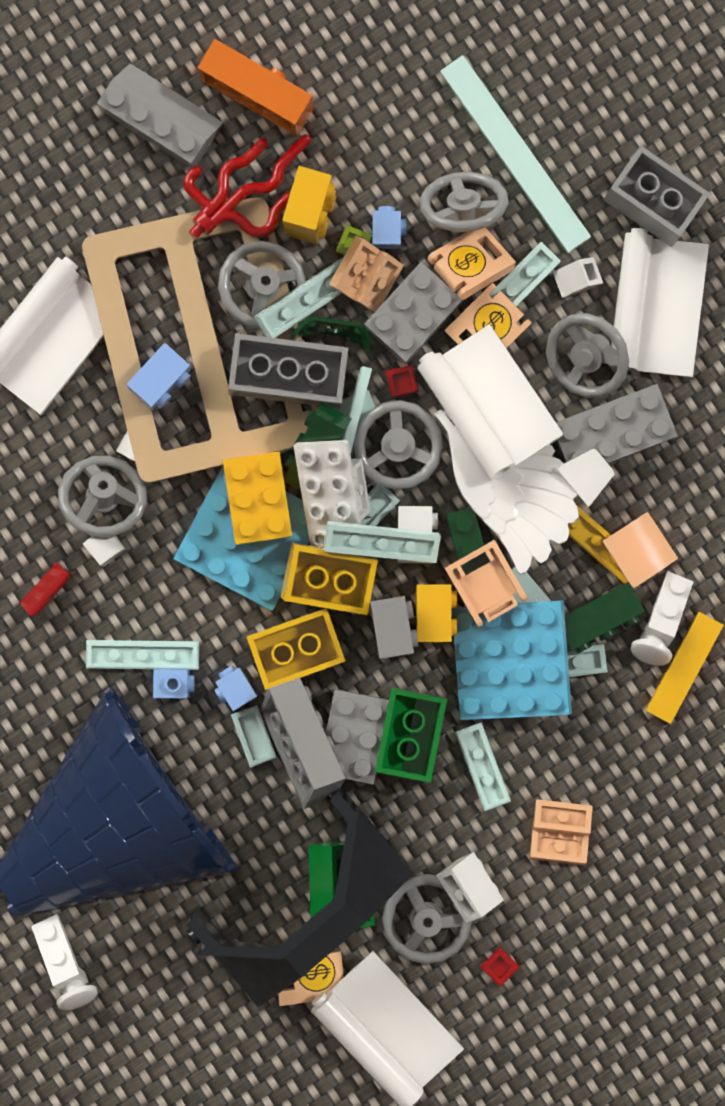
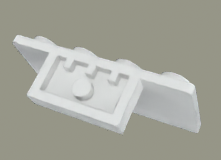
(330, 486)

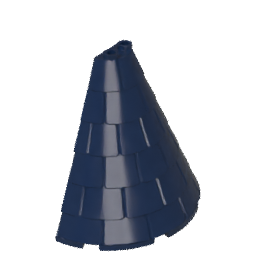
(107, 825)

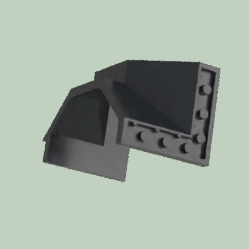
(366, 880)

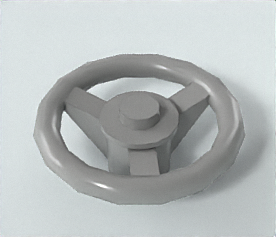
(465, 208)
(261, 283)
(588, 354)
(398, 444)
(102, 495)
(425, 920)

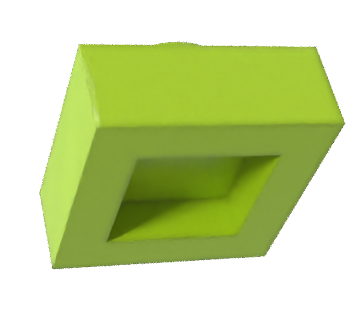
(348, 236)

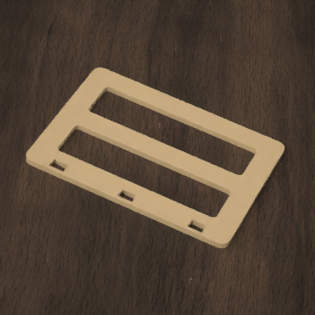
(226, 438)

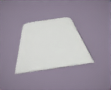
(587, 475)

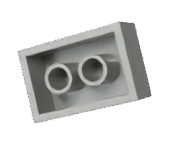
(656, 196)
(413, 313)
(392, 627)
(356, 732)

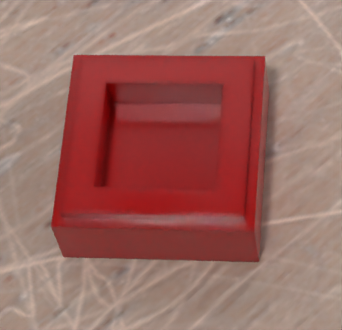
(402, 381)
(499, 966)

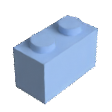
(159, 377)

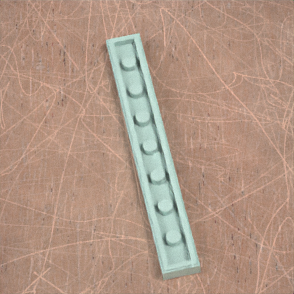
(515, 154)

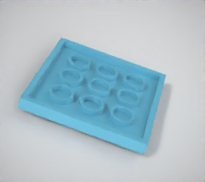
(250, 568)
(513, 663)

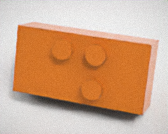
(256, 87)

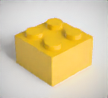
(434, 613)

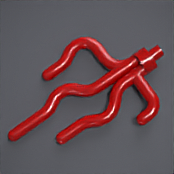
(217, 211)

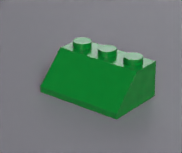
(411, 735)
(323, 875)

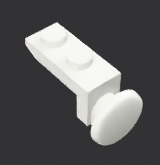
(663, 621)
(62, 965)

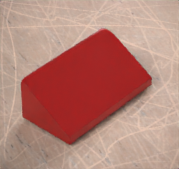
(46, 589)

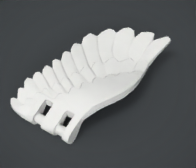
(523, 506)

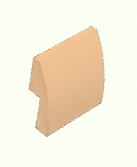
(366, 274)
(639, 550)
(560, 832)

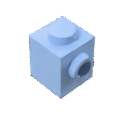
(388, 228)
(172, 683)
(234, 688)

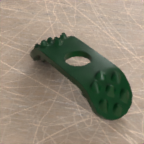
(352, 330)

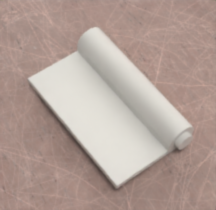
(660, 303)
(49, 335)
(490, 402)
(386, 1029)

